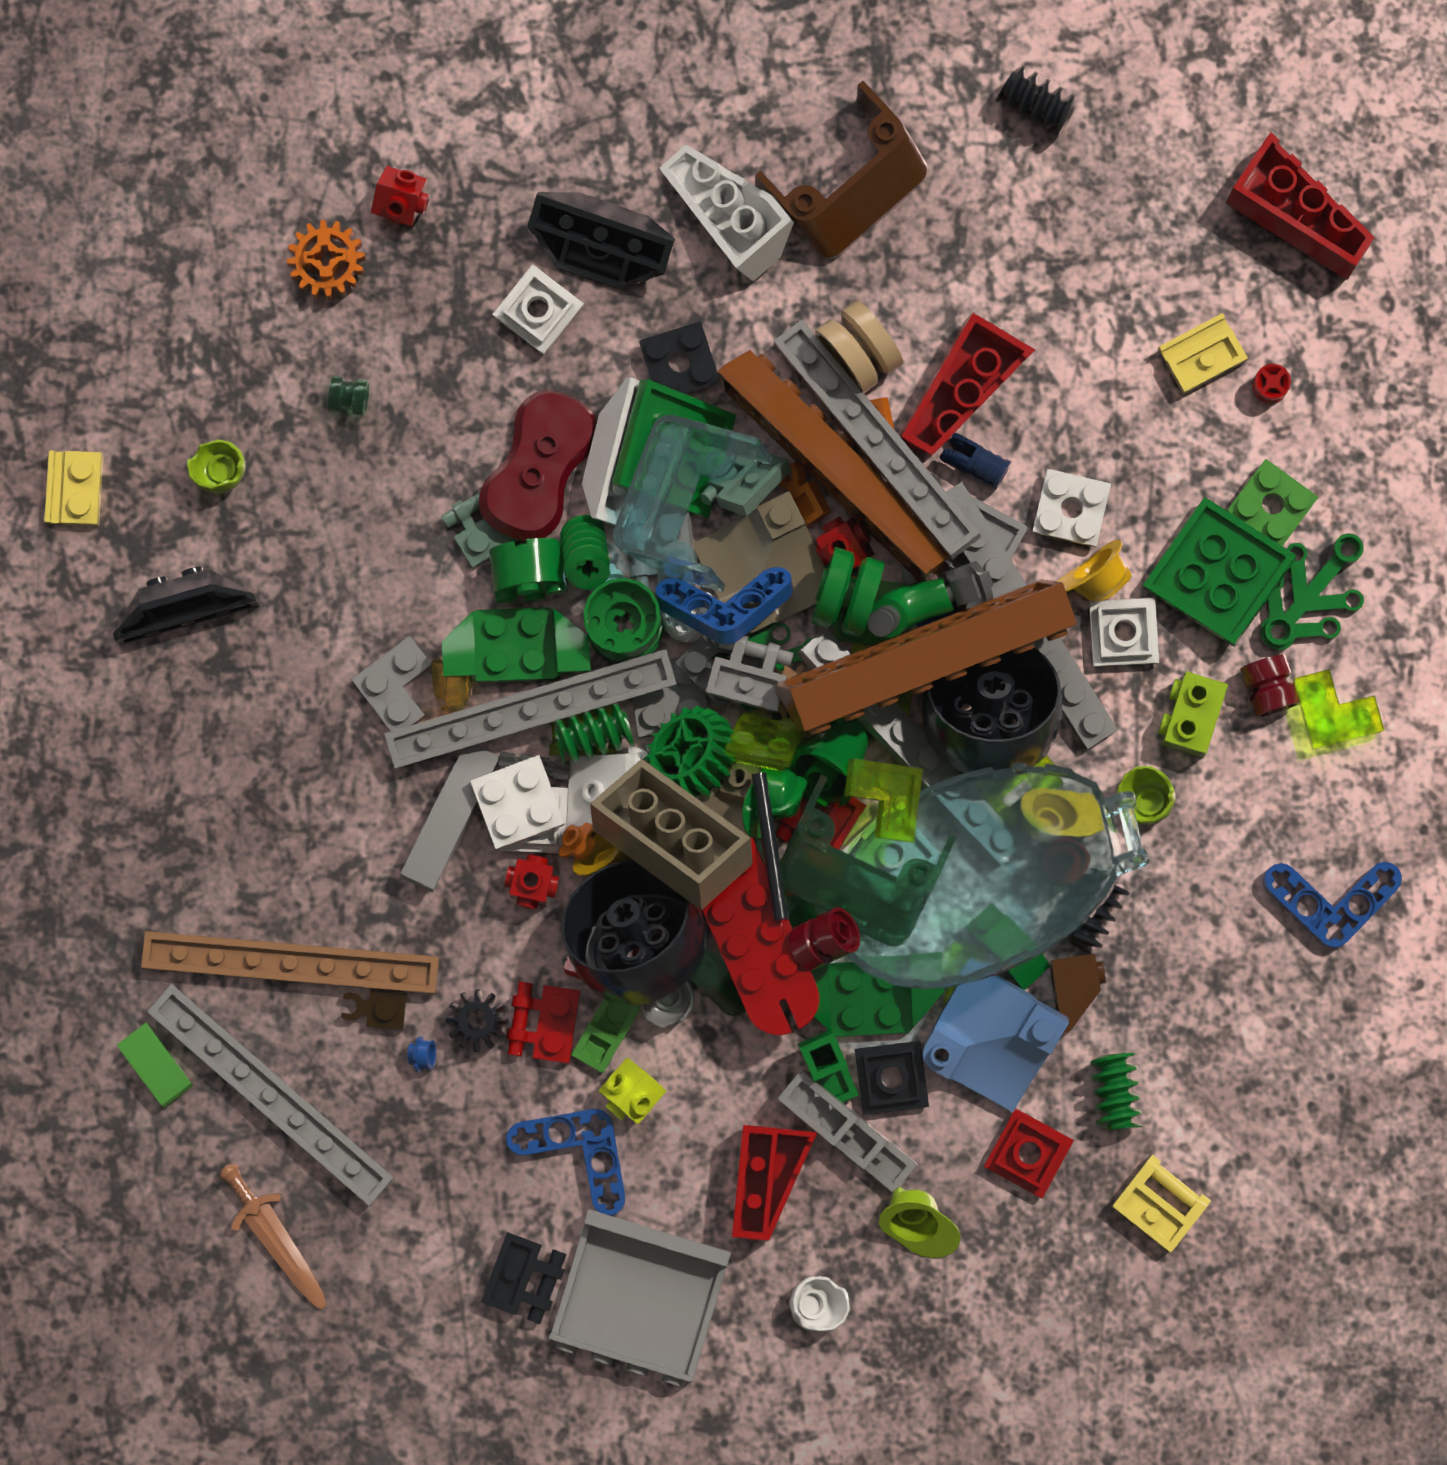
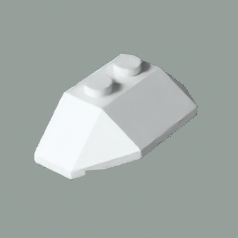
(603, 497)

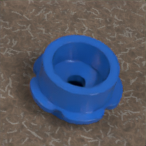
(422, 1054)

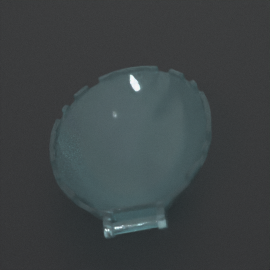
(1021, 878)

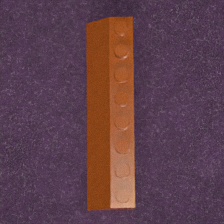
(832, 462)
(926, 655)

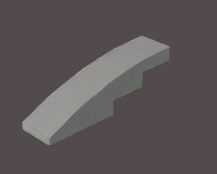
(448, 819)
(847, 1131)

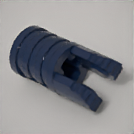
(976, 461)

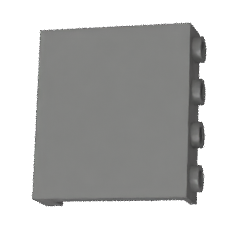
(639, 1297)

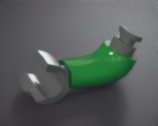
(928, 599)

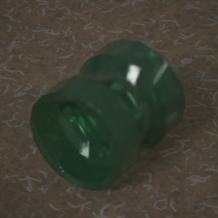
(348, 395)

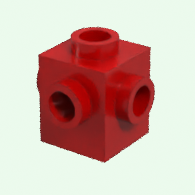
(400, 196)
(851, 533)
(532, 896)

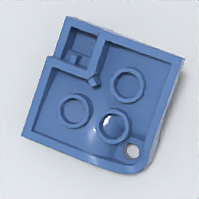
(994, 1039)

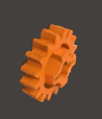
(312, 259)

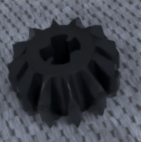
(465, 1024)

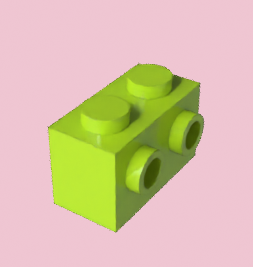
(1193, 714)

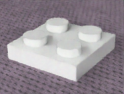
(517, 802)

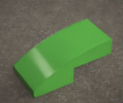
(605, 1034)
(155, 1065)

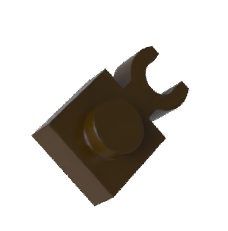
(382, 1009)

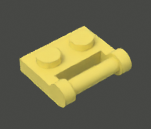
(1153, 1213)

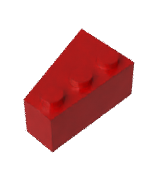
(766, 1176)

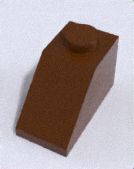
(1075, 985)

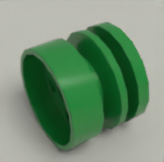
(614, 604)

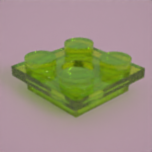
(764, 741)

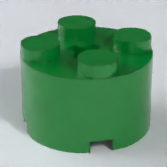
(527, 570)

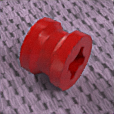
(1276, 378)

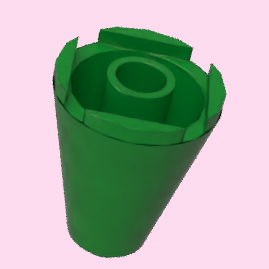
(829, 755)

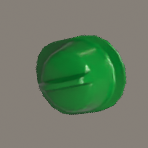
(785, 796)

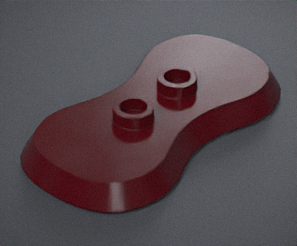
(528, 488)

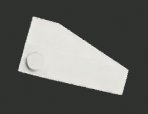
(735, 213)

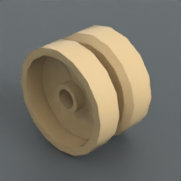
(860, 345)

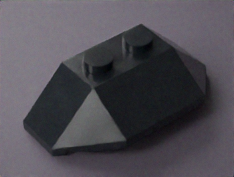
(599, 238)
(181, 603)

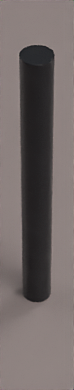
(770, 847)

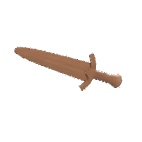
(272, 1234)

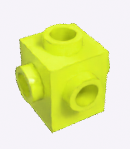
(631, 1092)

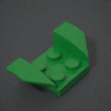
(515, 646)
(866, 1006)

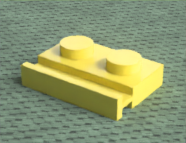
(1202, 353)
(74, 488)

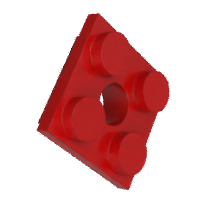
(1005, 1155)

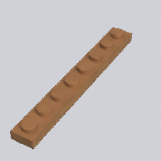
(290, 962)

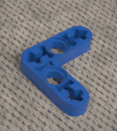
(768, 589)
(1325, 911)
(591, 1145)

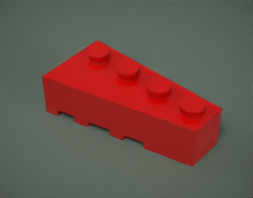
(1299, 209)
(967, 376)

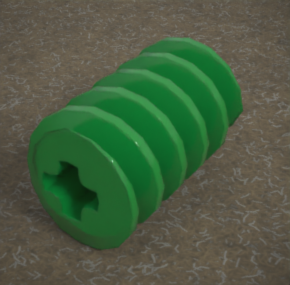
(585, 552)
(593, 733)
(1116, 1091)

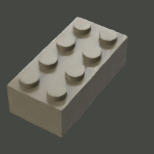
(671, 834)

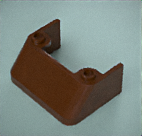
(838, 222)

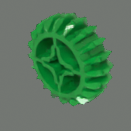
(682, 749)

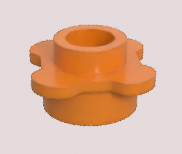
(577, 841)

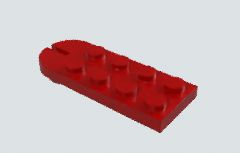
(760, 953)

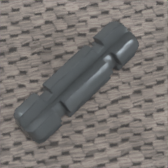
(552, 768)

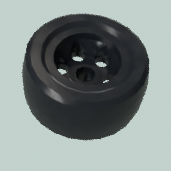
(1016, 688)
(618, 908)

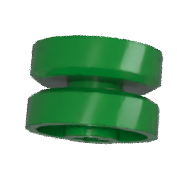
(842, 591)

